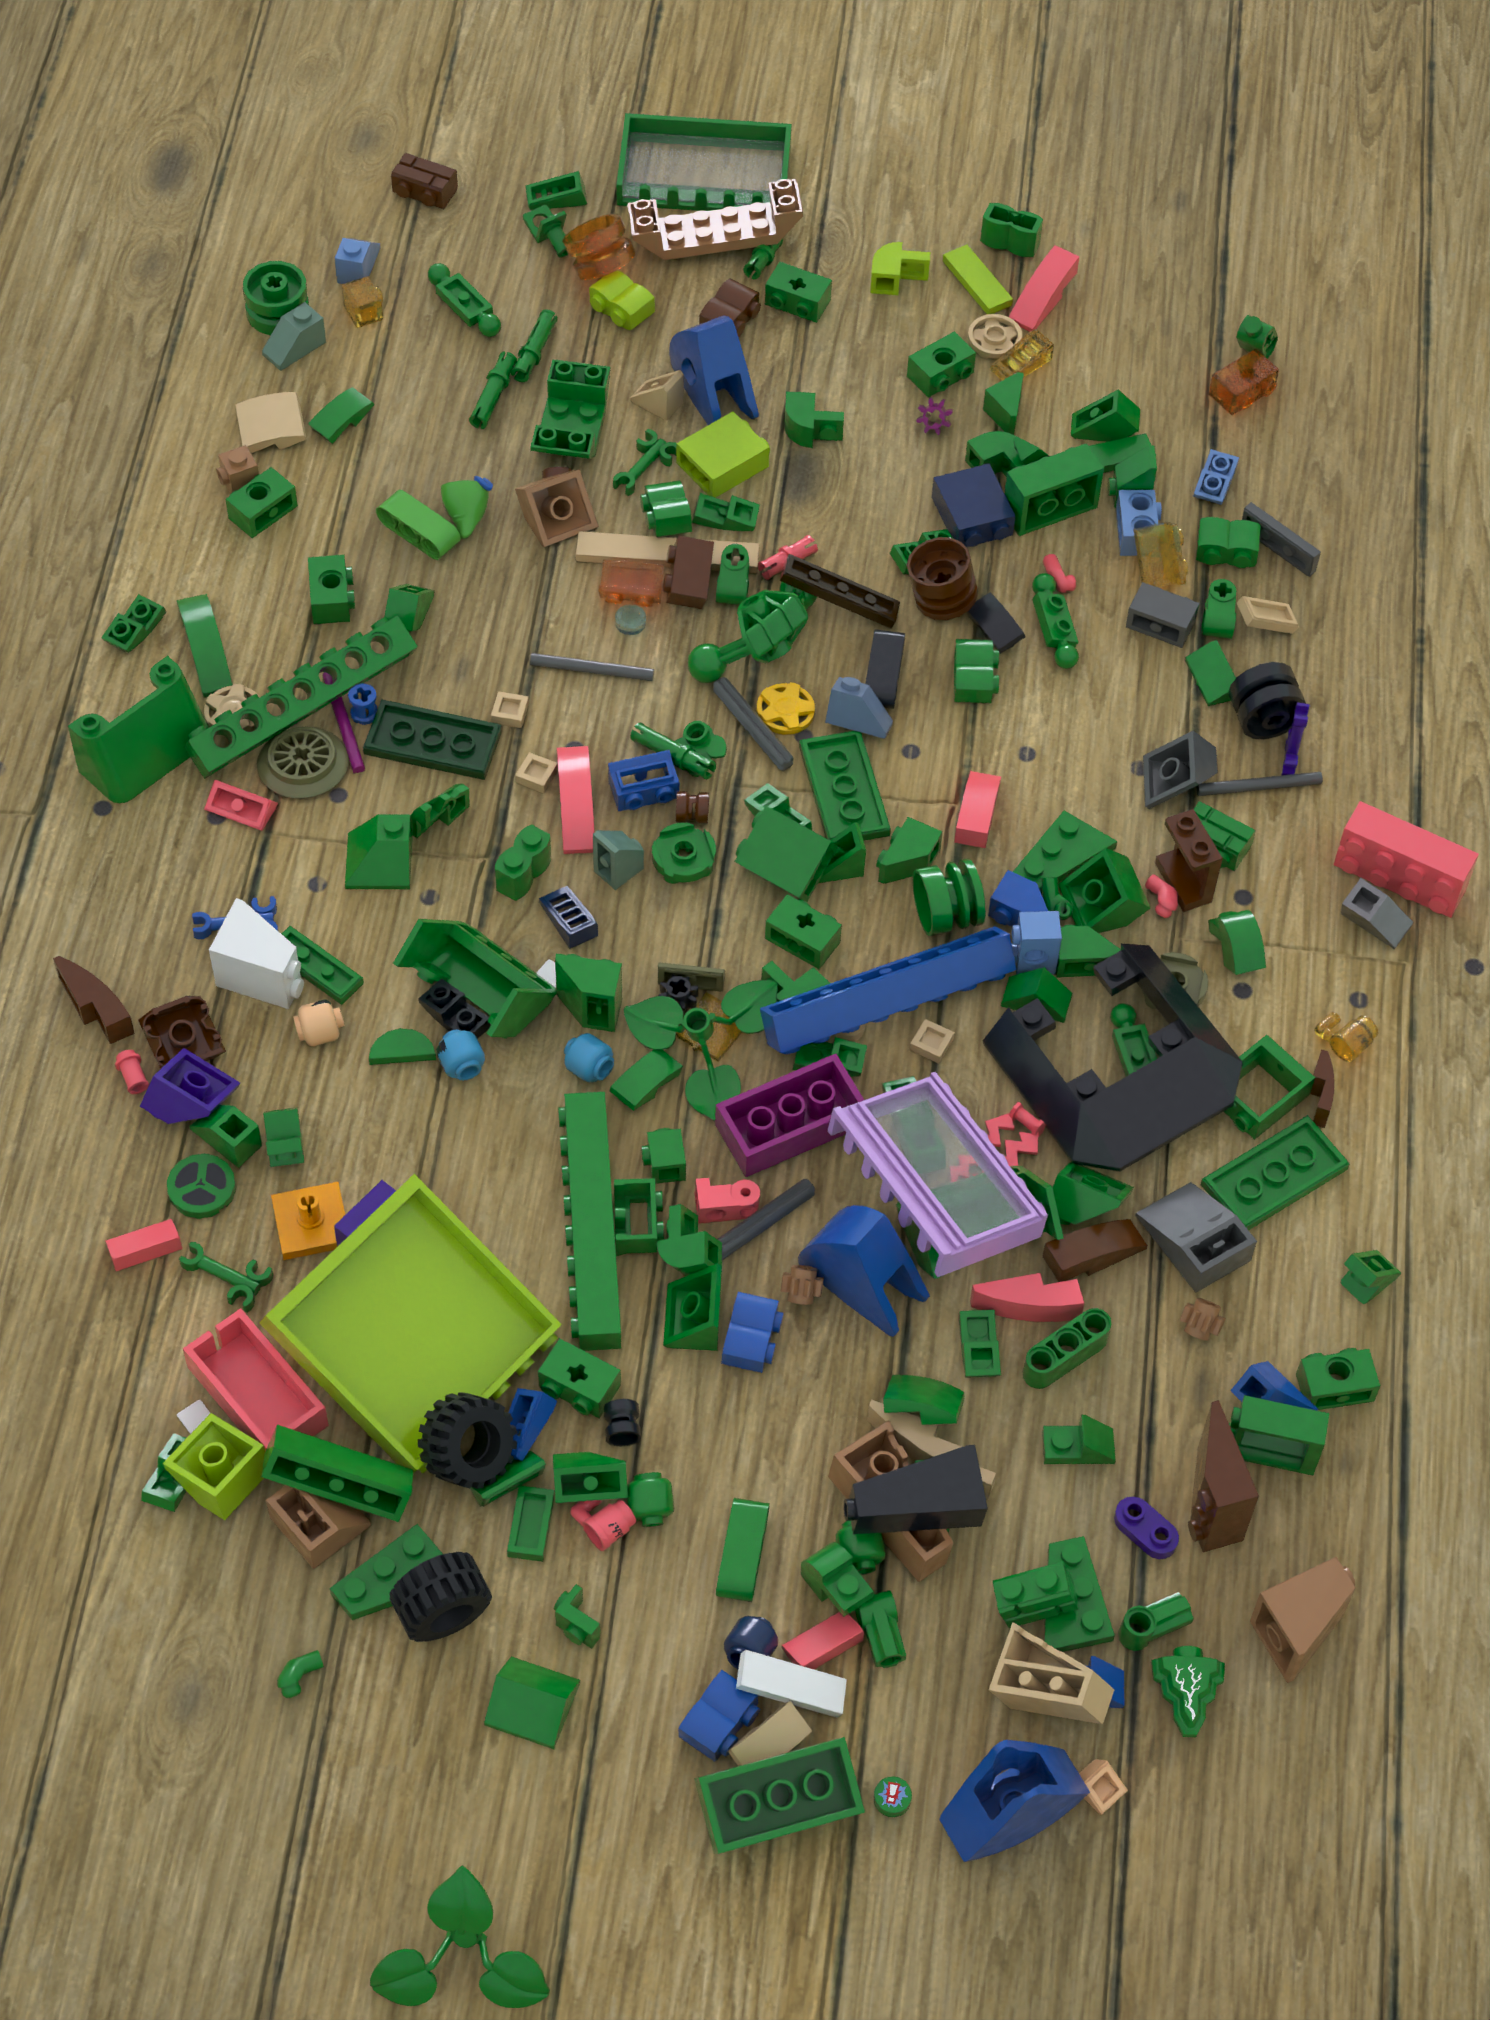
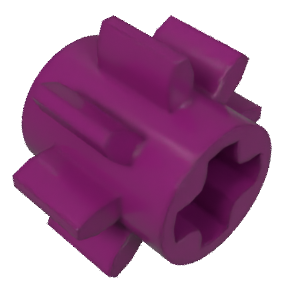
(926, 416)

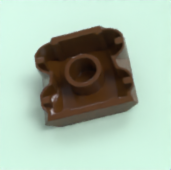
(179, 1026)

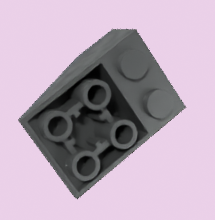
(1198, 1235)

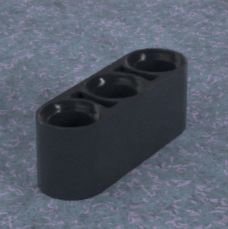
(885, 665)

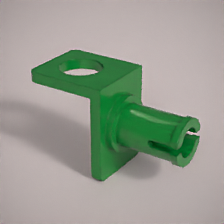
(549, 228)

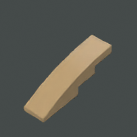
(918, 1439)

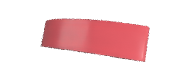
(575, 799)

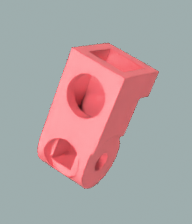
(725, 1201)

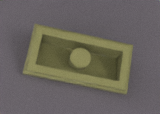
(703, 977)

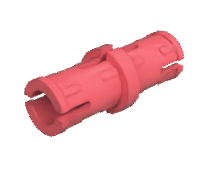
(777, 561)

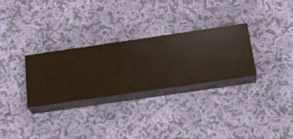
(840, 591)

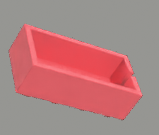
(1405, 859)
(253, 1381)

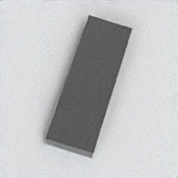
(1283, 540)

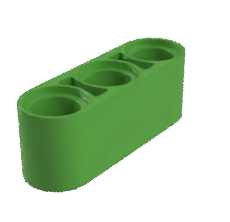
(418, 524)

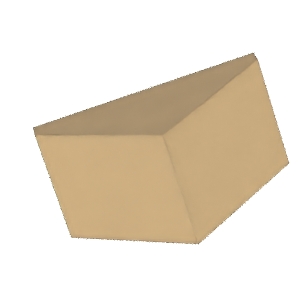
(661, 394)

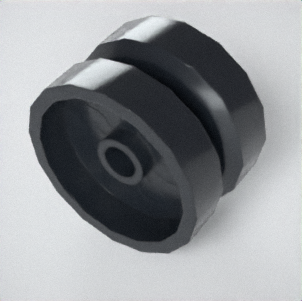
(1266, 699)

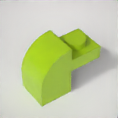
(893, 263)

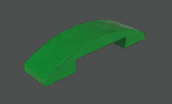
(205, 643)

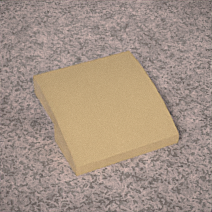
(271, 421)

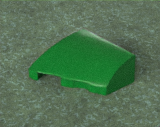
(443, 807)

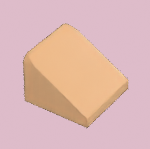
(1103, 1785)

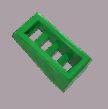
(572, 195)

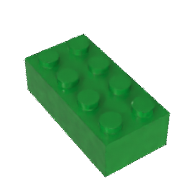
(779, 1795)

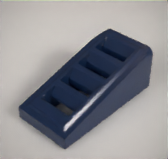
(576, 935)

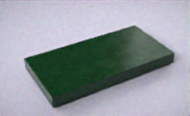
(432, 739)

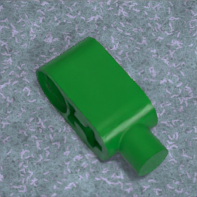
(1257, 335)

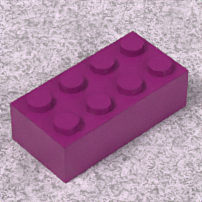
(785, 1114)

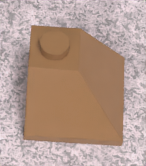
(557, 507)

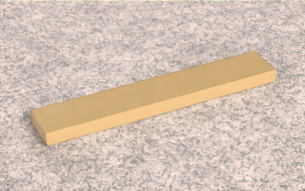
(647, 549)

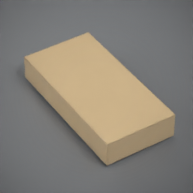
(1267, 615)

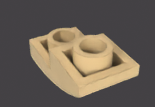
(773, 1737)

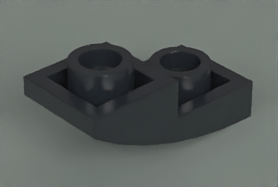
(996, 623)
(452, 1011)

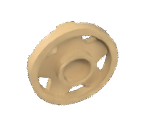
(994, 338)
(228, 699)

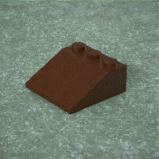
(1222, 1487)

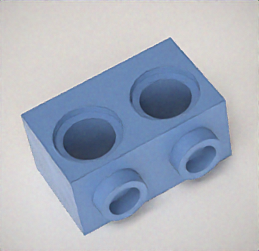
(1134, 511)

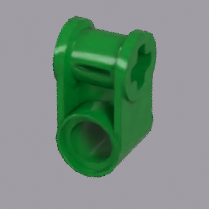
(733, 580)
(1219, 610)

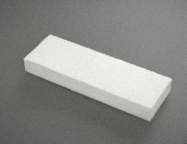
(792, 1683)

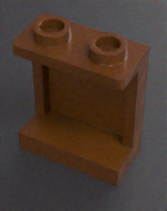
(1193, 863)

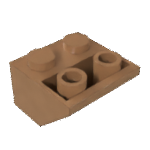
(314, 1523)

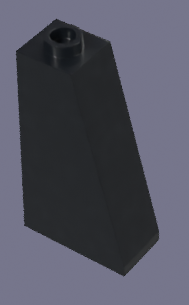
(921, 1496)

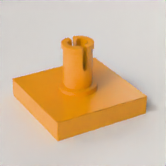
(308, 1219)

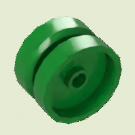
(271, 292)

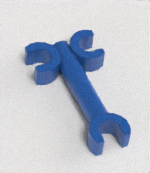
(214, 924)

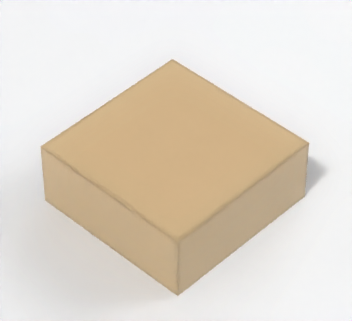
(509, 709)
(536, 772)
(932, 1041)

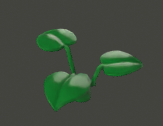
(660, 1017)
(465, 1913)

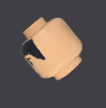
(318, 1022)

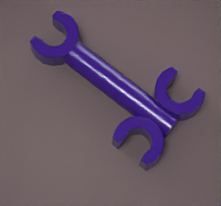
(1294, 738)

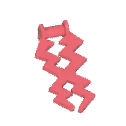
(1028, 1141)

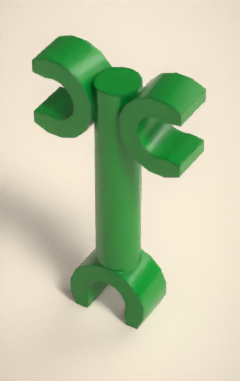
(652, 449)
(244, 1286)

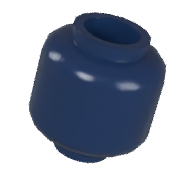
(750, 1634)

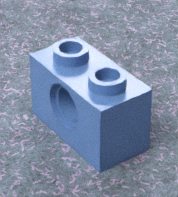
(1036, 941)

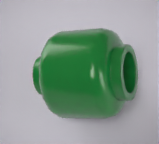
(650, 1498)
(865, 1549)

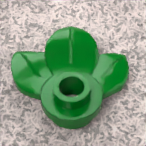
(704, 741)

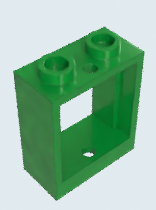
(1282, 1069)
(1279, 1434)

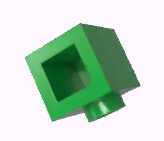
(665, 1155)

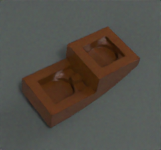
(1323, 1088)

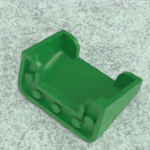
(141, 742)

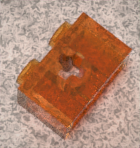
(1244, 382)

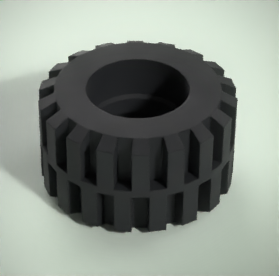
(490, 1447)
(440, 1596)

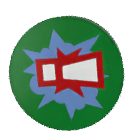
(892, 1796)

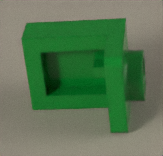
(575, 1624)

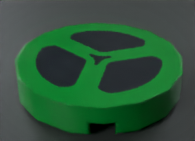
(201, 1185)

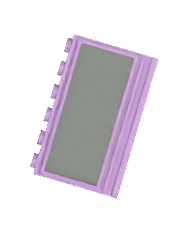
(941, 1173)

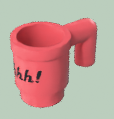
(607, 1524)

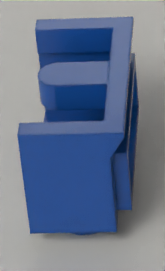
(644, 792)

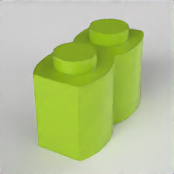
(622, 300)

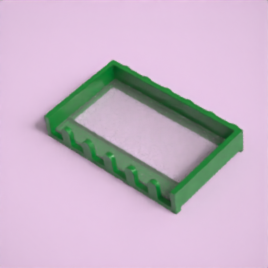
(700, 161)

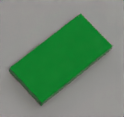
(844, 785)
(1276, 1173)

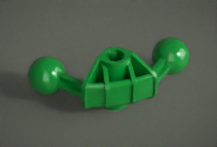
(767, 627)

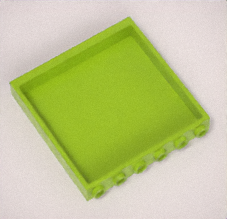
(410, 1317)

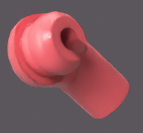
(1053, 567)
(1166, 896)

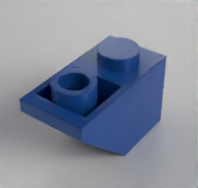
(1014, 896)
(1267, 1383)

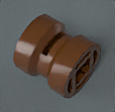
(684, 807)

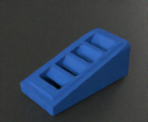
(529, 1413)

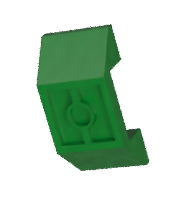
(573, 409)

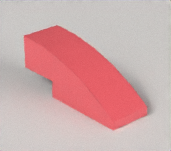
(1045, 288)
(977, 809)
(1029, 1299)

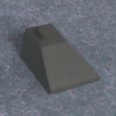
(1177, 767)

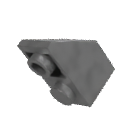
(1376, 913)

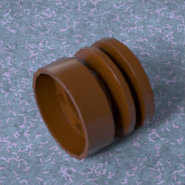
(942, 578)

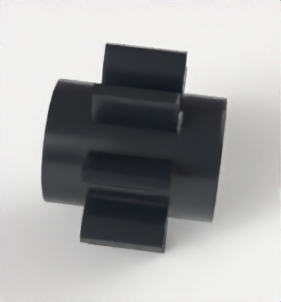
(681, 991)

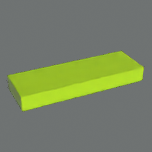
(977, 279)

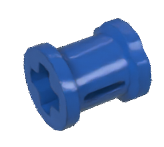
(367, 701)

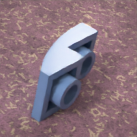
(1216, 477)

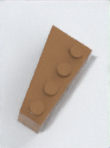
(877, 1454)

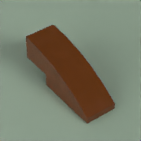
(94, 1000)
(1093, 1248)

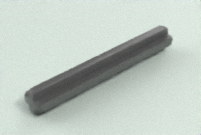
(753, 723)
(766, 1217)

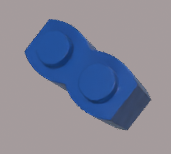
(751, 1331)
(718, 1717)

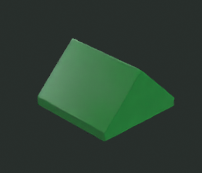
(694, 1310)
(531, 1702)

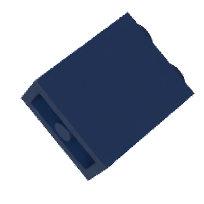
(973, 505)

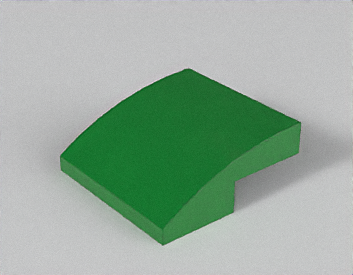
(933, 1398)

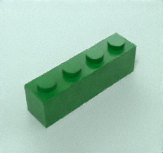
(337, 1473)

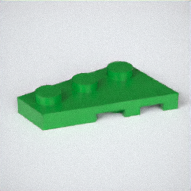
(1063, 849)
(369, 1585)
(1091, 1622)

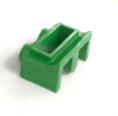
(637, 1191)

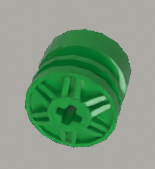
(949, 897)

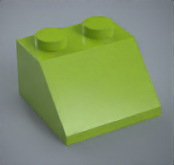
(217, 1465)

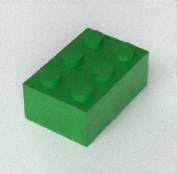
(1054, 488)

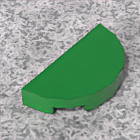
(400, 1047)

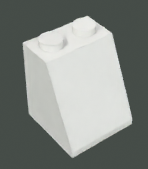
(255, 958)

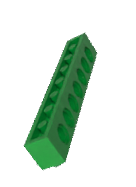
(212, 758)

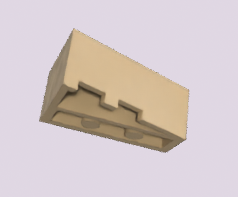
(1047, 1681)

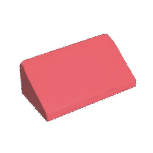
(240, 805)
(144, 1244)
(824, 1641)

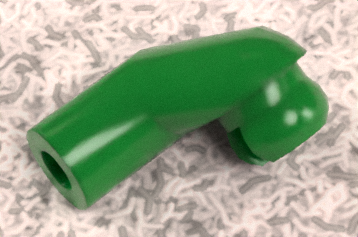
(1054, 900)

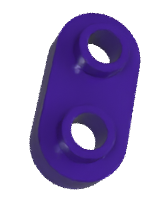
(1145, 1526)

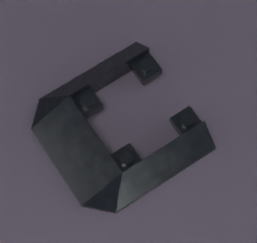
(1144, 1110)

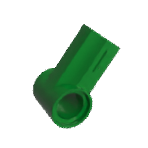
(1156, 1619)
(879, 1621)

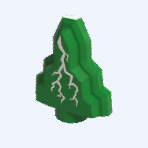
(1189, 1685)

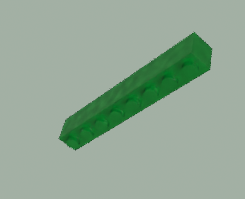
(592, 1222)

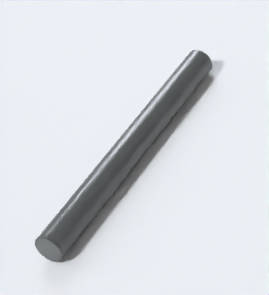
(592, 667)
(1262, 783)

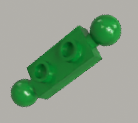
(464, 300)
(1055, 621)
(1130, 1039)

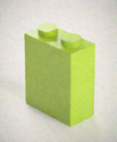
(723, 454)

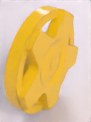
(786, 707)

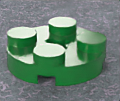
(679, 868)

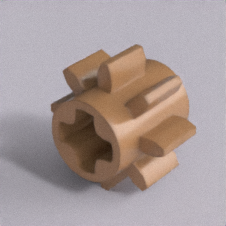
(802, 1284)
(1202, 1319)

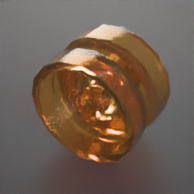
(599, 246)

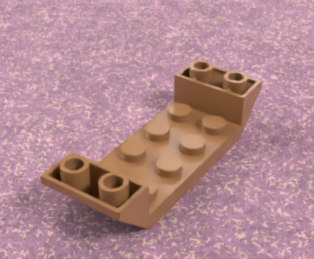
(717, 229)

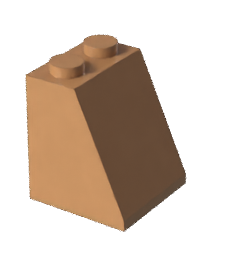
(1302, 1613)

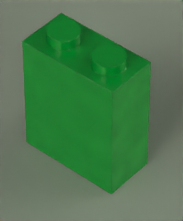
(785, 853)

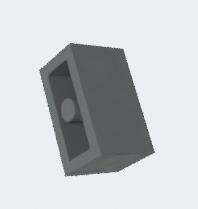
(1162, 615)

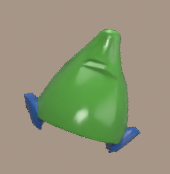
(466, 502)

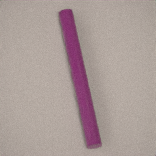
(346, 730)

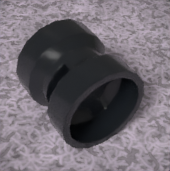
(622, 1424)

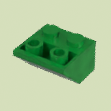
(590, 990)

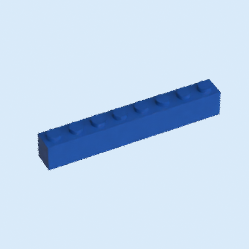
(887, 990)

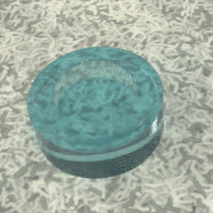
(630, 619)

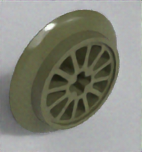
(279, 761)

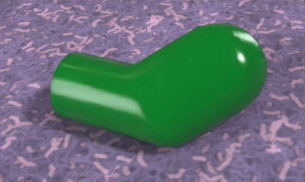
(294, 1670)

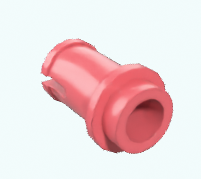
(129, 1064)

